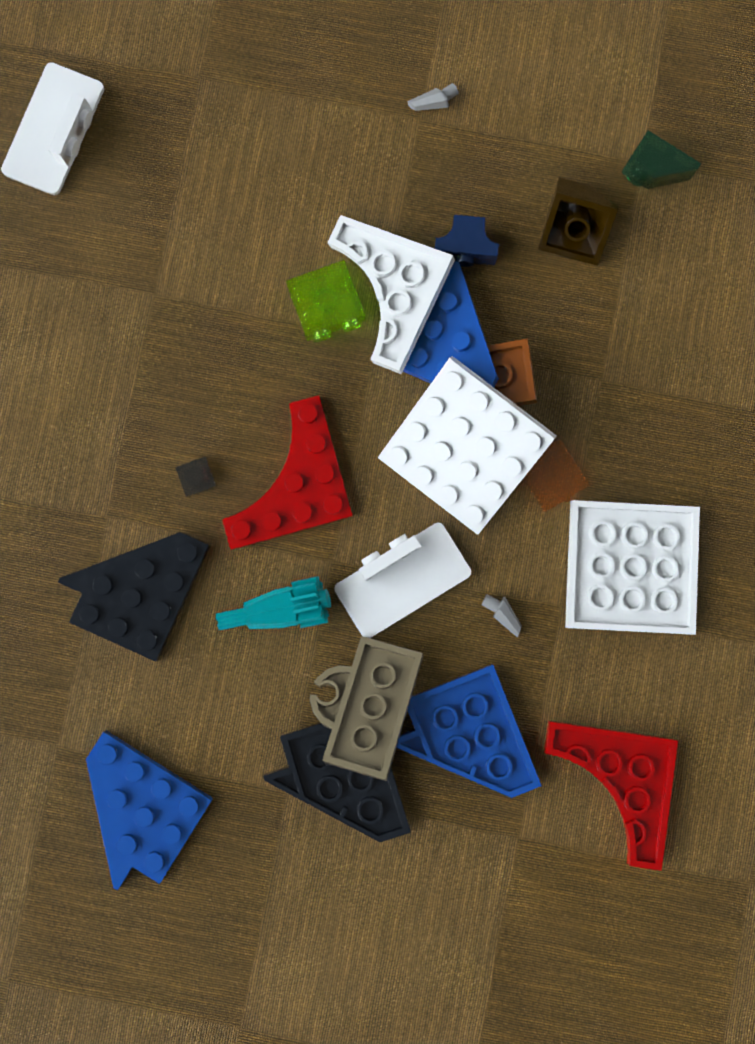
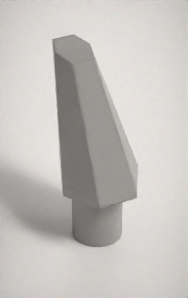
(434, 99)
(503, 613)

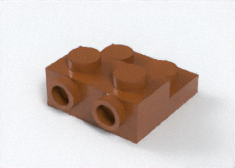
(514, 371)

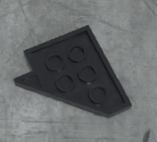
(138, 593)
(348, 796)

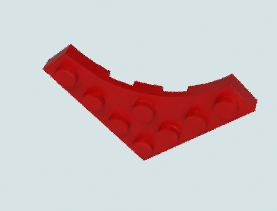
(305, 492)
(636, 774)

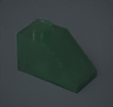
(658, 164)

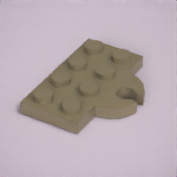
(367, 706)

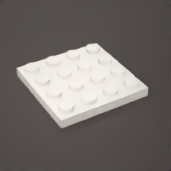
(466, 445)
(632, 567)

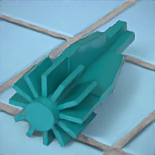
(301, 604)

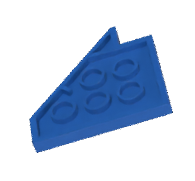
(452, 331)
(471, 733)
(141, 809)

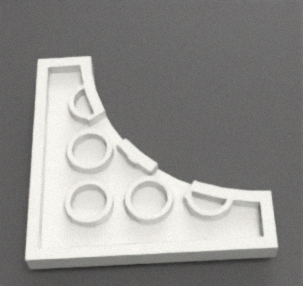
(405, 282)

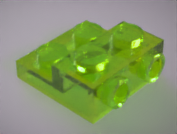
(326, 301)

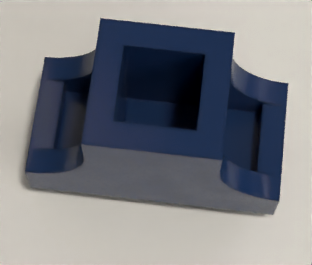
(468, 242)

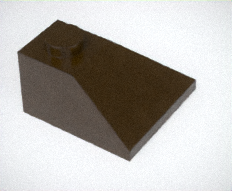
(577, 222)

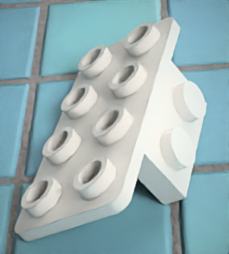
(52, 128)
(402, 579)

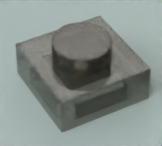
(196, 477)

